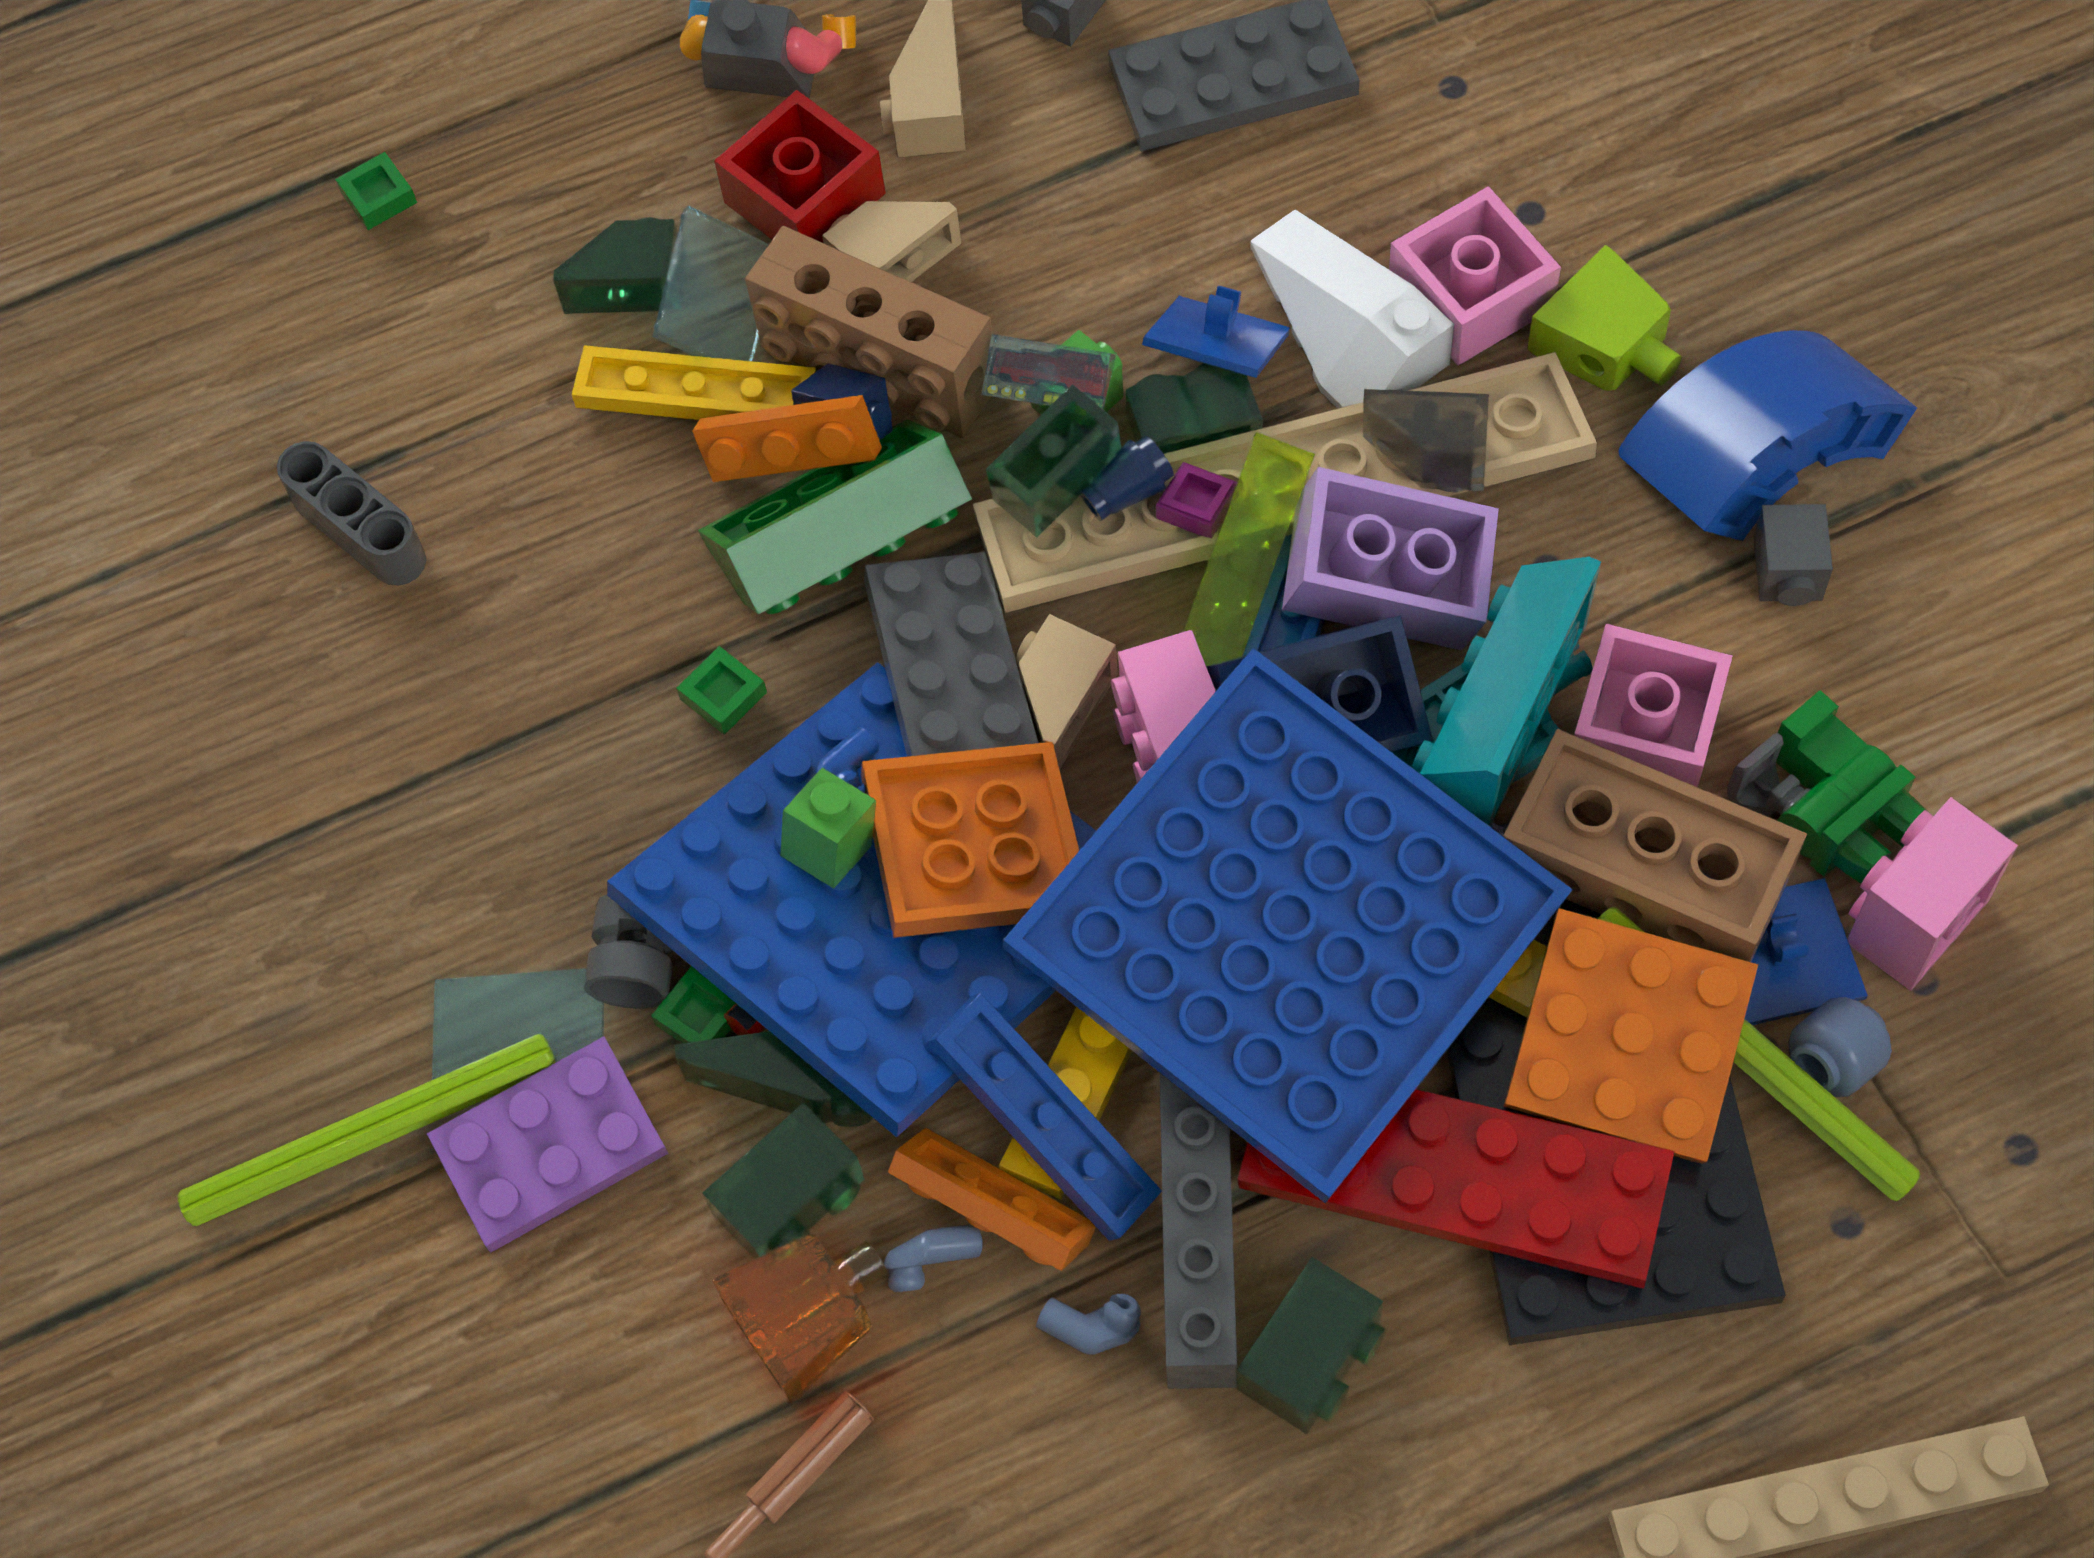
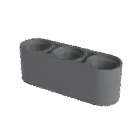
(341, 491)

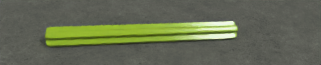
(1815, 1105)
(364, 1130)

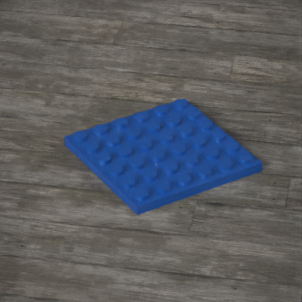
(1287, 923)
(815, 957)

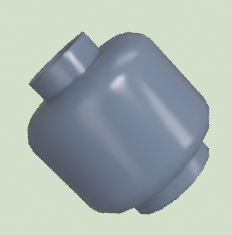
(1841, 1045)

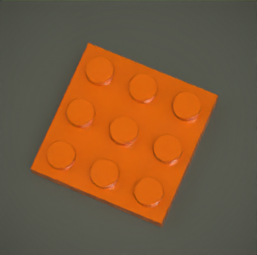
(968, 835)
(1631, 1035)

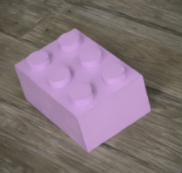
(1388, 552)

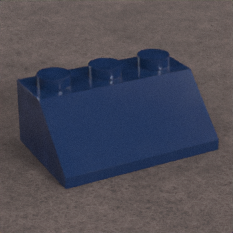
(1360, 674)

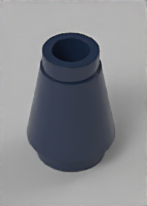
(1128, 478)

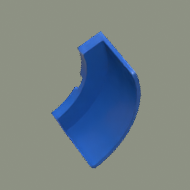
(1754, 419)

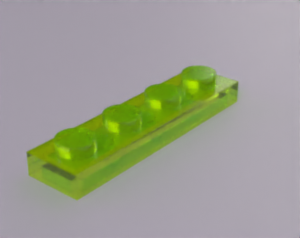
(1247, 547)

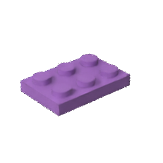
(547, 1144)

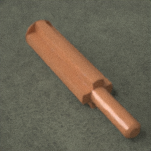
(796, 1471)

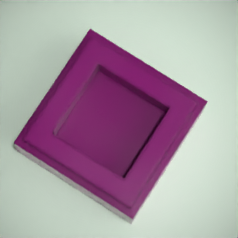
(1195, 500)

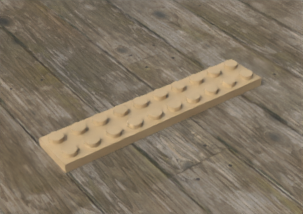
(1529, 430)

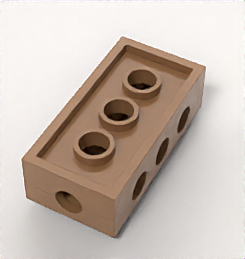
(844, 312)
(1686, 828)

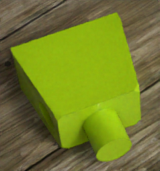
(1606, 325)

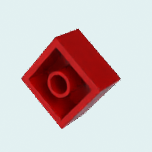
(799, 170)

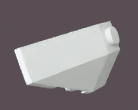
(1351, 312)

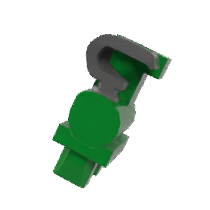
(1848, 791)

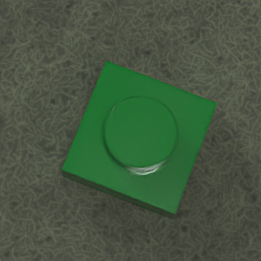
(376, 190)
(721, 690)
(694, 1010)

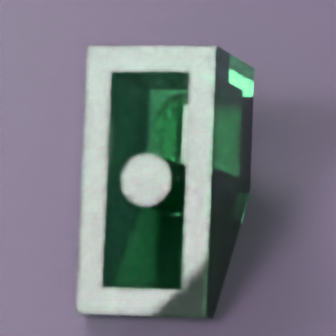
(619, 269)

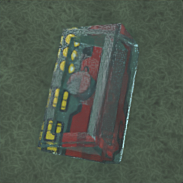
(1044, 371)

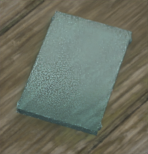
(706, 292)
(497, 1011)

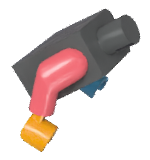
(761, 46)

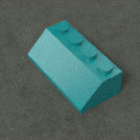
(1508, 683)

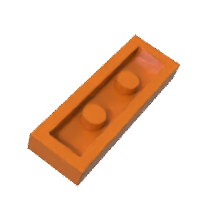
(787, 438)
(992, 1199)

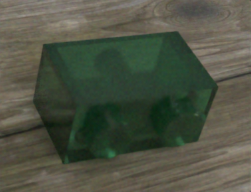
(1053, 460)
(785, 1184)
(1311, 1347)

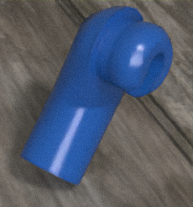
(848, 756)

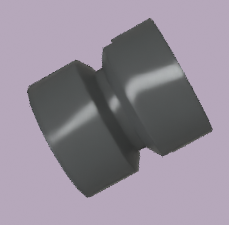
(629, 962)

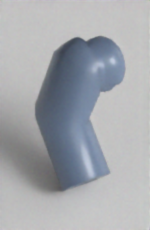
(930, 1247)
(1093, 1331)

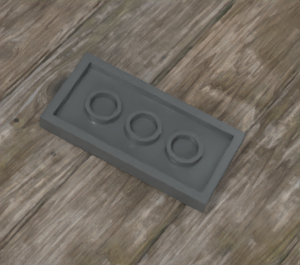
(1233, 73)
(948, 655)

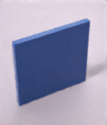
(1217, 333)
(1802, 957)

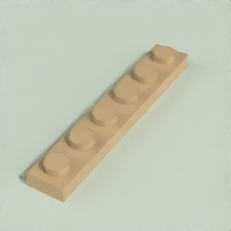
(1837, 1497)

